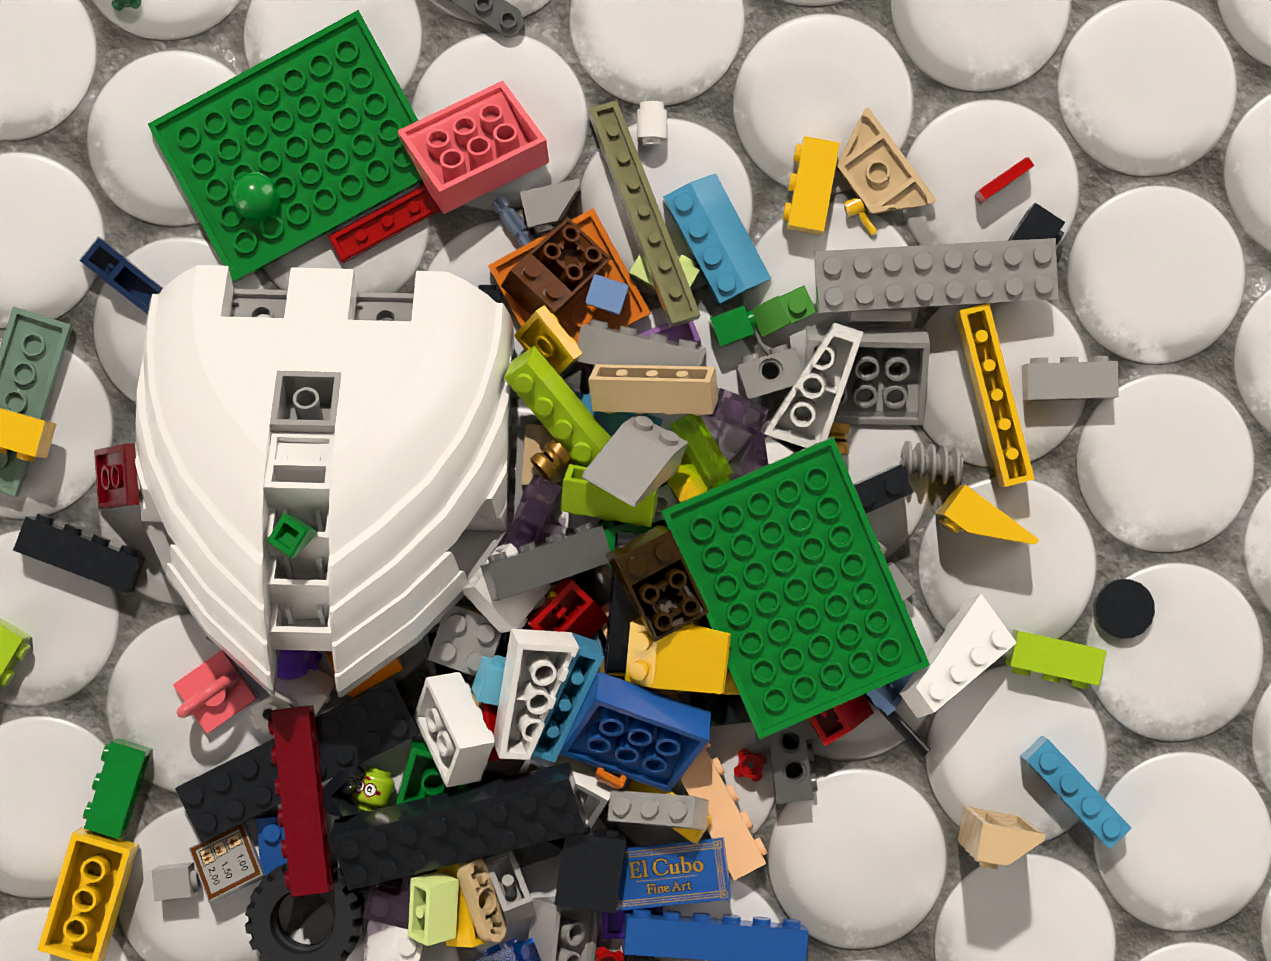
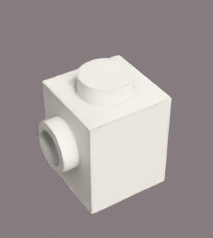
(262, 711)

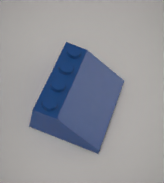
(637, 732)

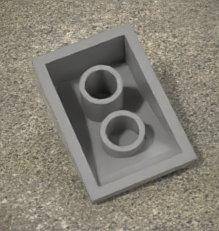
(636, 460)

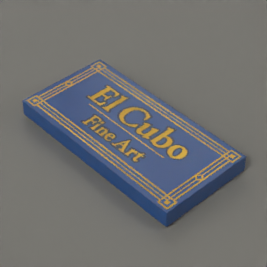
(674, 874)

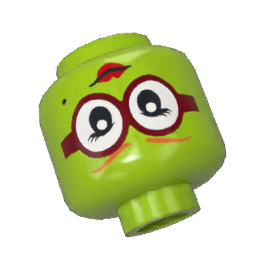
(374, 789)

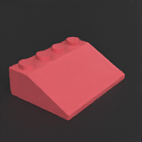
(474, 146)

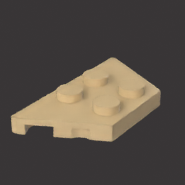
(880, 171)

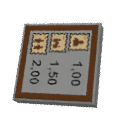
(227, 863)

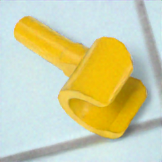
(856, 206)

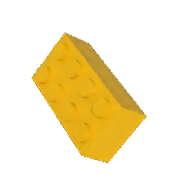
(88, 896)

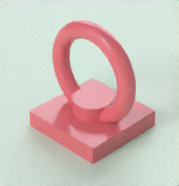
(214, 692)

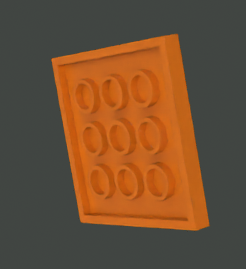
(577, 311)

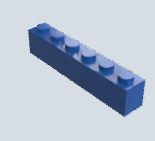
(713, 938)

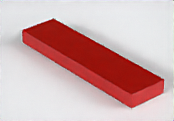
(383, 224)

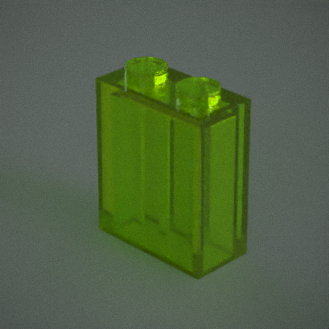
(702, 450)

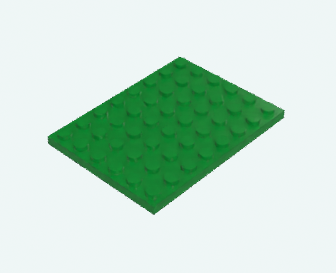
(309, 120)
(797, 587)

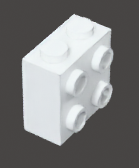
(509, 612)

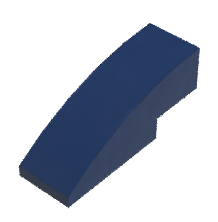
(120, 273)

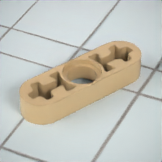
(489, 920)

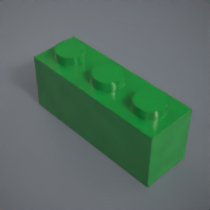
(116, 788)

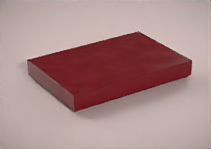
(116, 476)

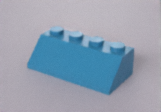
(716, 238)

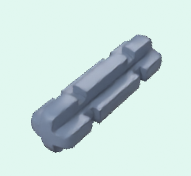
(512, 221)

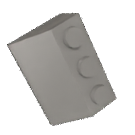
(563, 931)

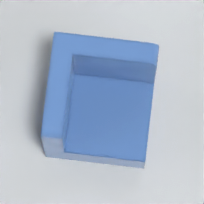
(607, 294)

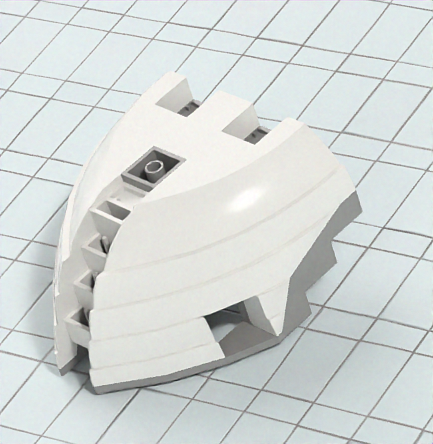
(324, 414)

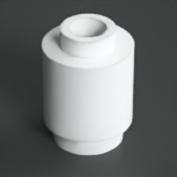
(651, 123)

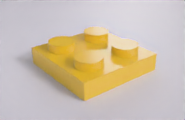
(549, 338)

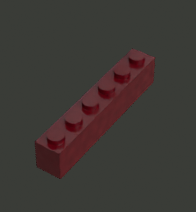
(301, 801)

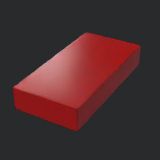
(1004, 180)

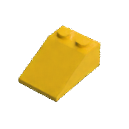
(972, 514)
(683, 661)

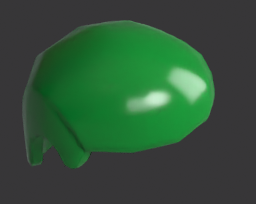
(254, 196)

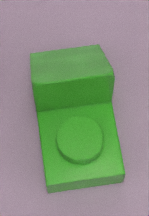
(783, 311)

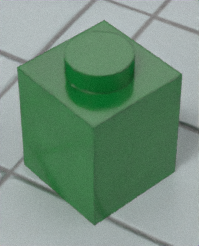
(733, 326)

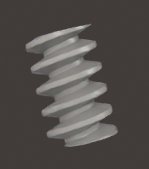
(931, 462)

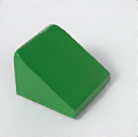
(291, 535)

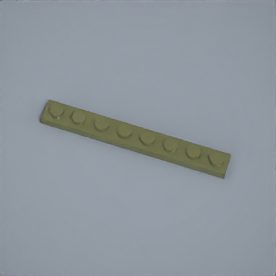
(643, 214)

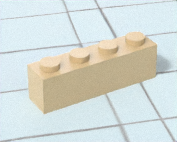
(653, 389)

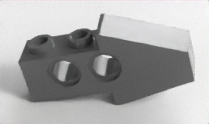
(788, 788)

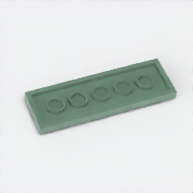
(28, 371)

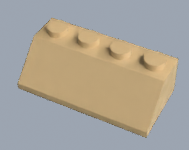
(997, 836)

